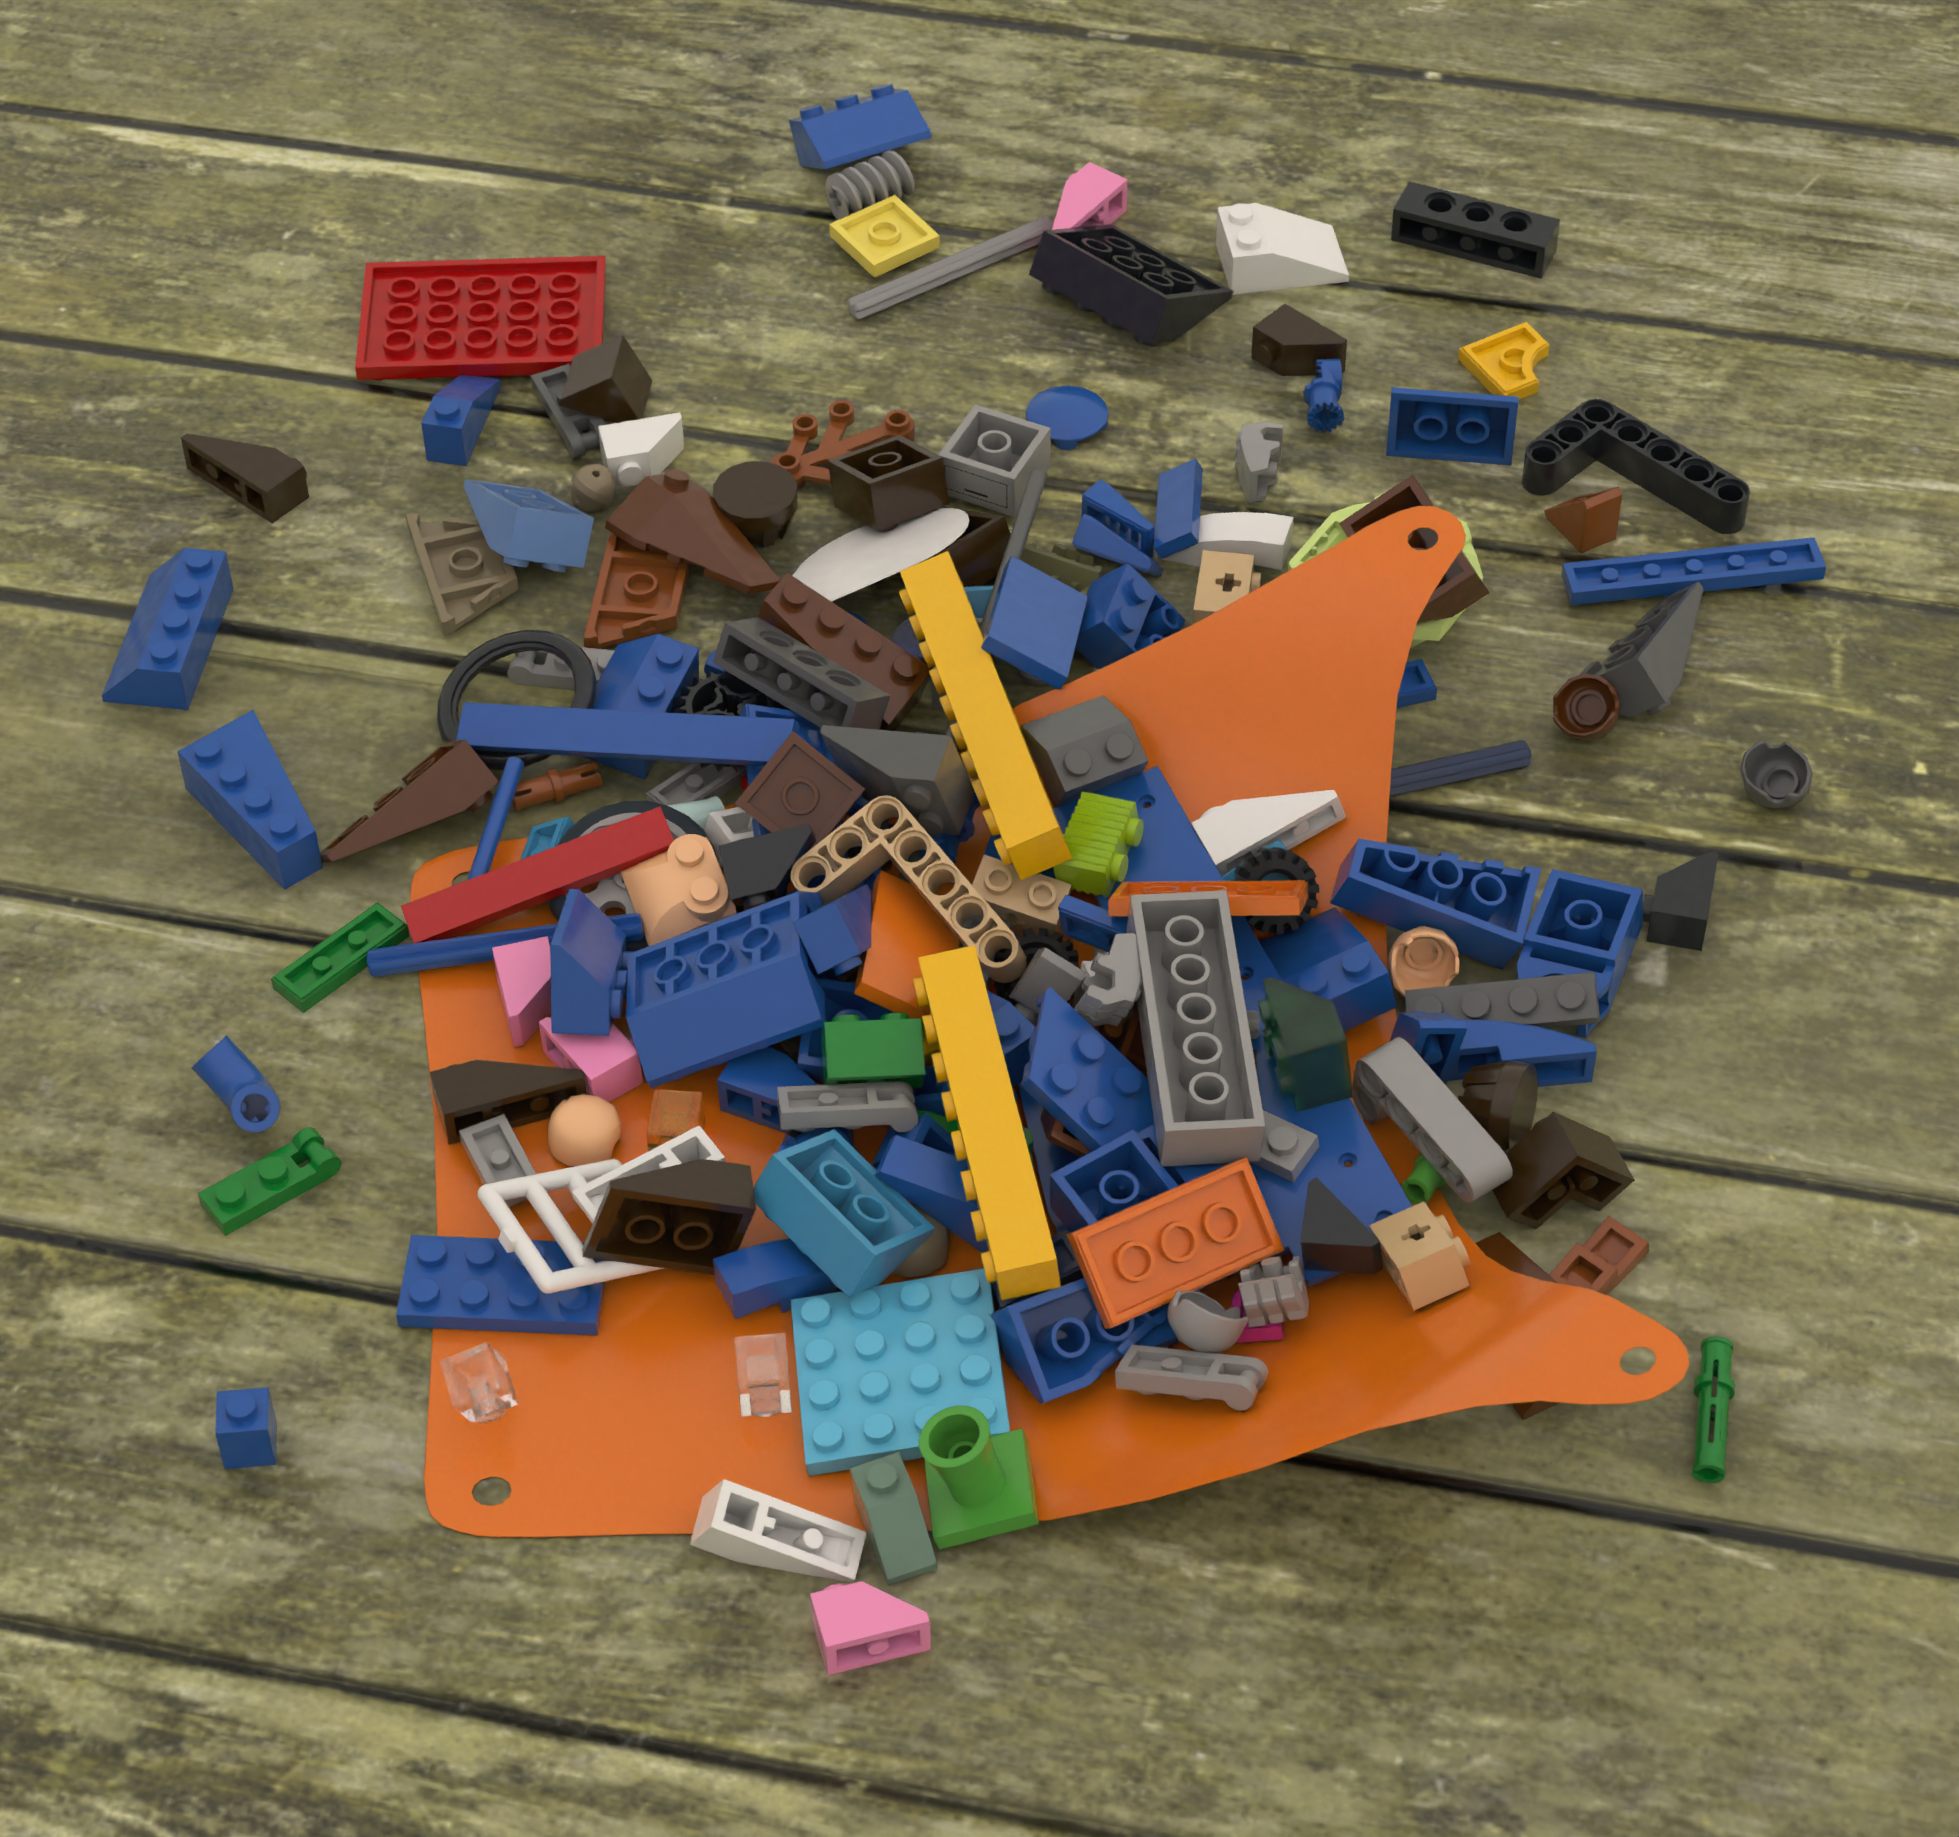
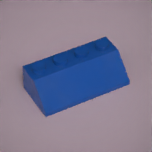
(172, 631)

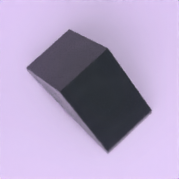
(1335, 1237)

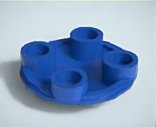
(1070, 413)

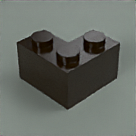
(1560, 1164)

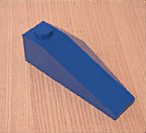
(1060, 1340)

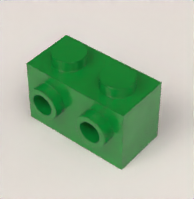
(873, 1050)

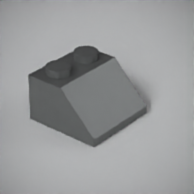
(1084, 749)

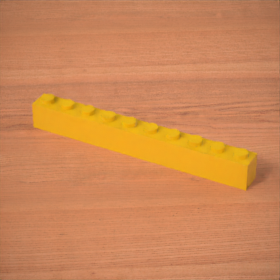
(984, 718)

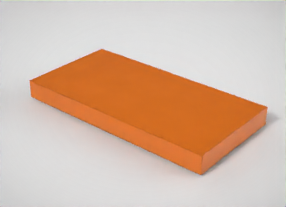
(1244, 897)
(900, 933)
(1175, 1242)

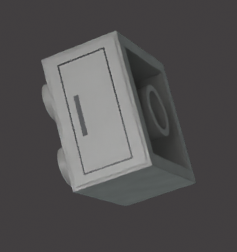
(993, 458)

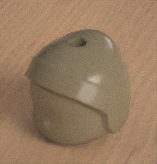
(593, 488)

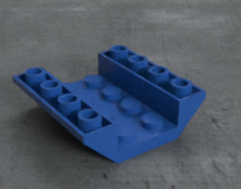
(723, 990)

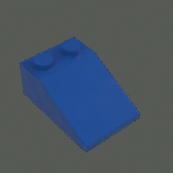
(1333, 963)

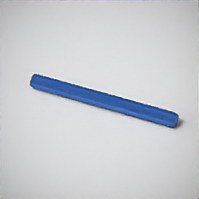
(471, 948)

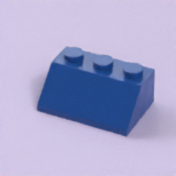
(857, 127)
(1452, 426)
(644, 678)
(586, 969)

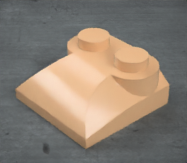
(679, 889)

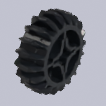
(720, 695)

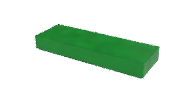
(338, 957)

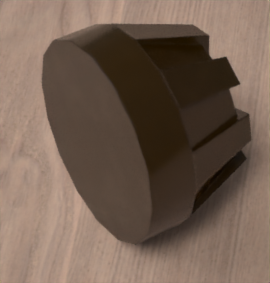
(757, 500)
(1502, 1099)

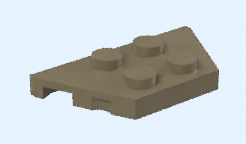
(459, 569)

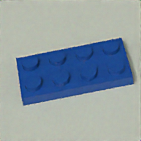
(483, 1287)

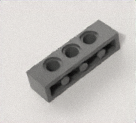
(798, 676)

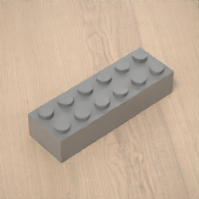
(1195, 1030)

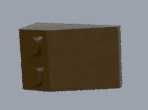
(979, 549)
(674, 1216)

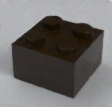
(888, 482)

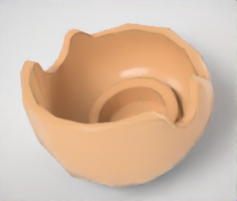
(1423, 959)
(583, 1130)

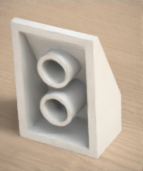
(1276, 249)

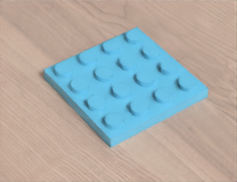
(890, 1362)

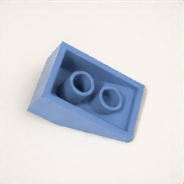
(530, 525)

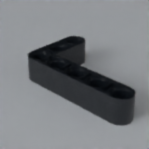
(1641, 455)

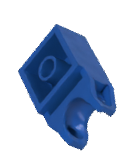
(1583, 929)
(1114, 1179)

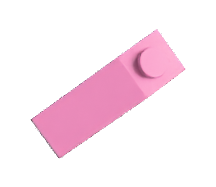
(1091, 198)

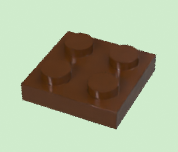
(800, 789)

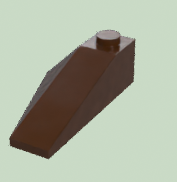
(687, 524)

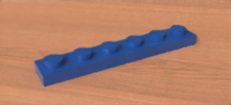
(1712, 567)

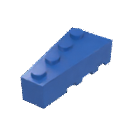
(251, 796)
(1474, 903)

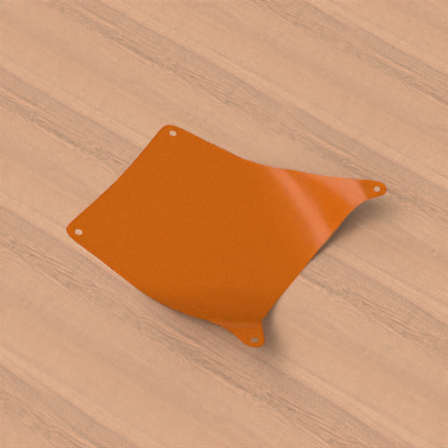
(647, 1417)

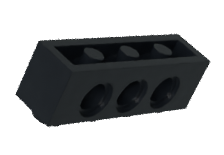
(1475, 229)

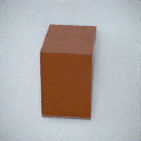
(1588, 518)

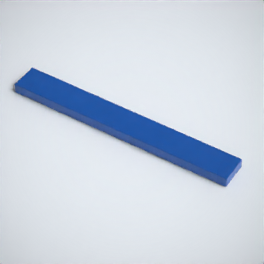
(623, 733)

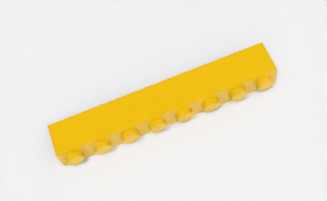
(988, 1124)

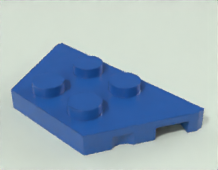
(1083, 1077)

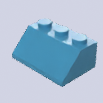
(840, 1212)

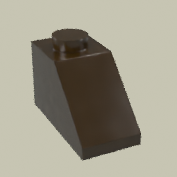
(1293, 342)

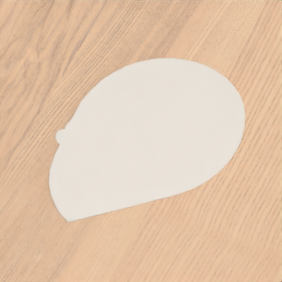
(872, 555)

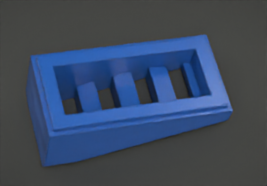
(1119, 515)
(1103, 542)

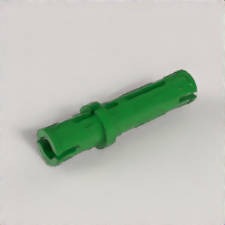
(1715, 1361)

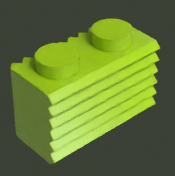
(1099, 843)

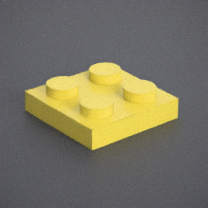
(884, 236)

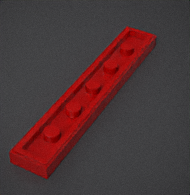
(538, 878)

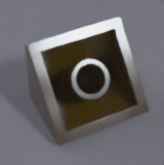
(608, 383)

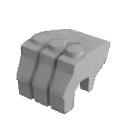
(1258, 458)
(1114, 985)
(1274, 1291)

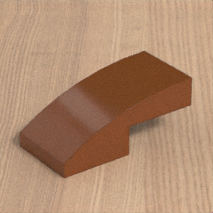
(1603, 1258)

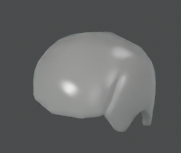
(1204, 1323)

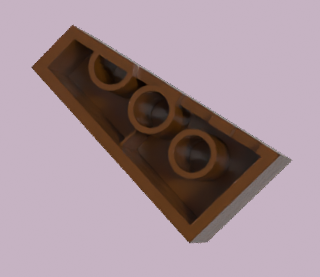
(849, 643)

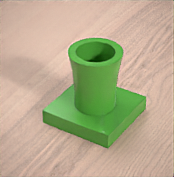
(975, 1479)

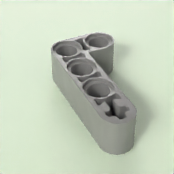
(1403, 1086)

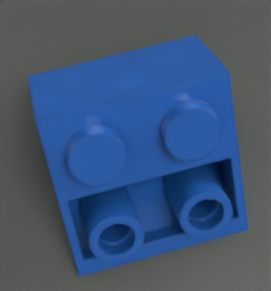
(1123, 617)

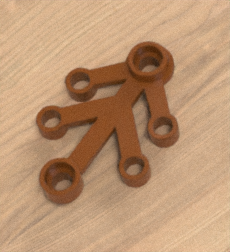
(841, 414)

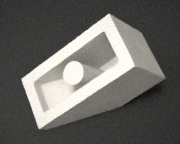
(640, 447)

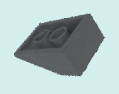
(910, 766)

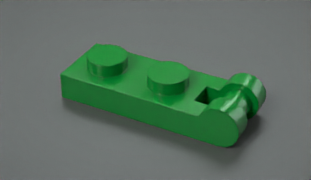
(270, 1181)

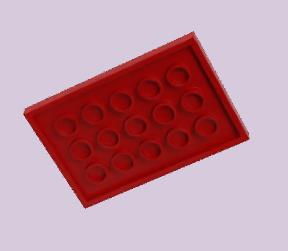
(478, 316)

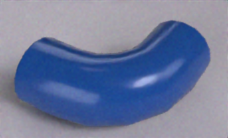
(239, 1086)

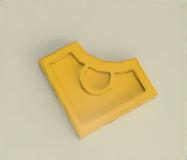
(1506, 360)

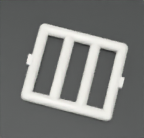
(516, 1239)

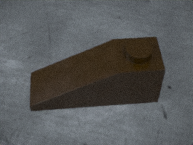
(249, 473)
(487, 1089)

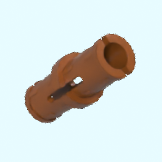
(556, 785)

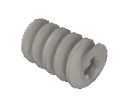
(868, 184)

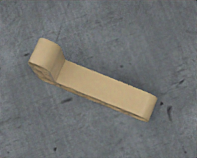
(924, 875)

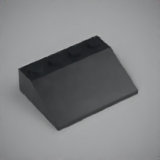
(1126, 282)

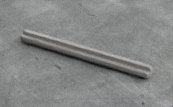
(948, 269)

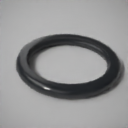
(501, 647)

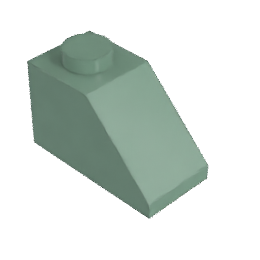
(893, 1518)

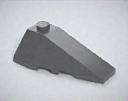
(1652, 658)

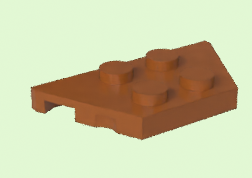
(635, 594)

